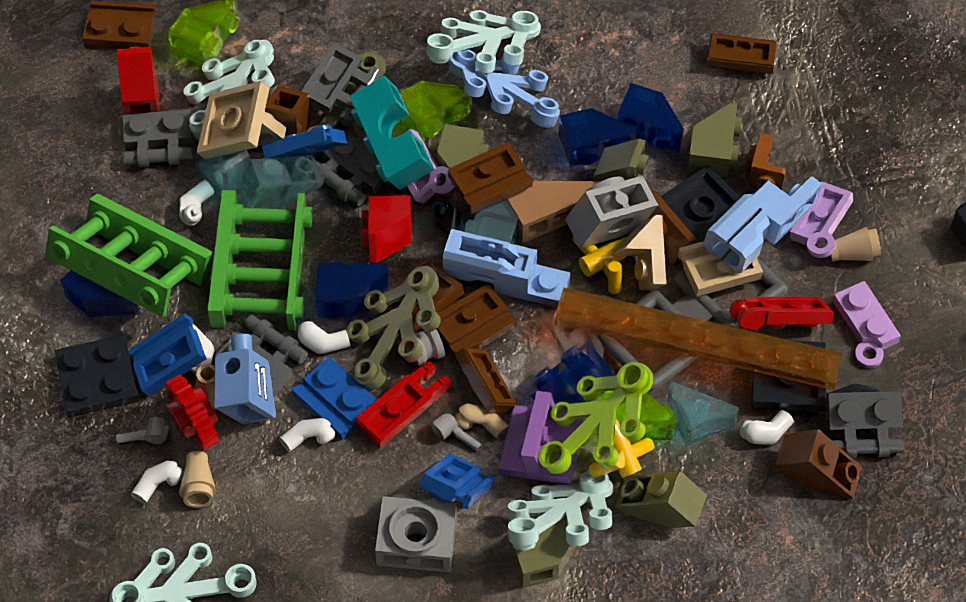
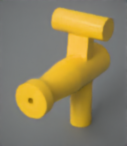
(603, 259)
(628, 455)

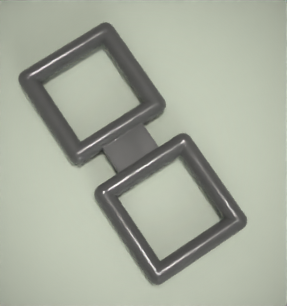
(697, 307)

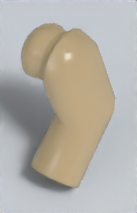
(477, 414)

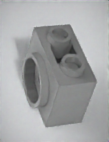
(610, 210)
(407, 516)

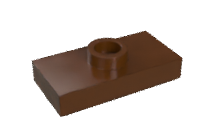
(741, 53)
(674, 231)
(486, 380)

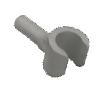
(446, 425)
(155, 433)

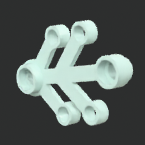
(521, 27)
(255, 56)
(525, 531)
(176, 587)

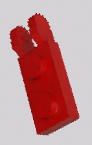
(779, 311)
(401, 405)

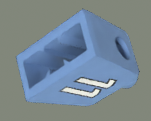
(243, 383)

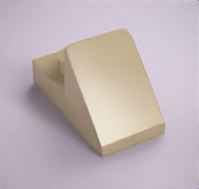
(648, 246)

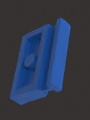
(307, 143)
(167, 354)
(334, 396)
(456, 479)

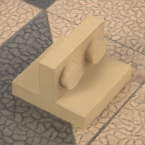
(238, 121)

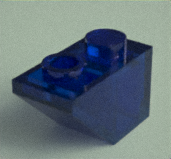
(651, 117)
(587, 134)
(344, 287)
(94, 298)
(564, 377)

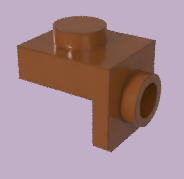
(760, 169)

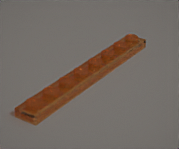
(698, 338)

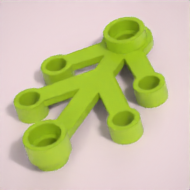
(600, 415)

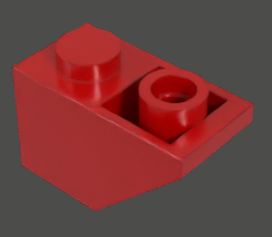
(138, 80)
(386, 226)

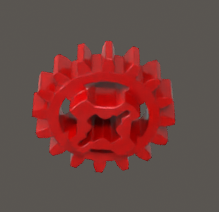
(191, 412)

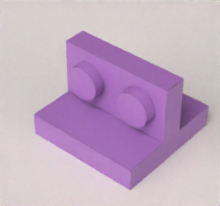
(527, 433)

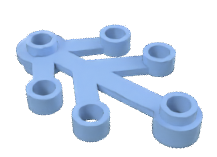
(505, 86)

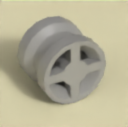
(431, 346)

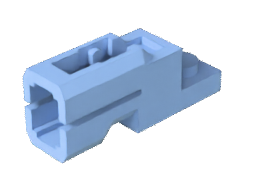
(759, 217)
(505, 265)

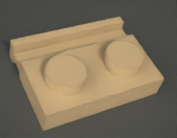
(710, 274)

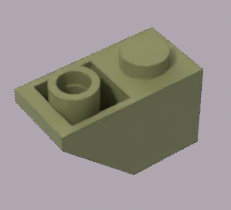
(713, 141)
(458, 146)
(623, 160)
(662, 499)
(546, 559)

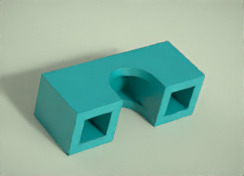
(378, 111)

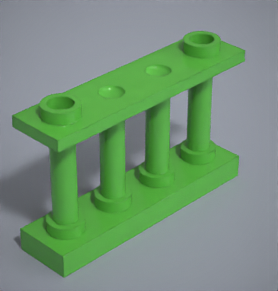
(139, 235)
(230, 243)

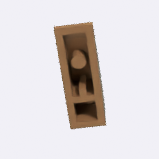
(546, 206)

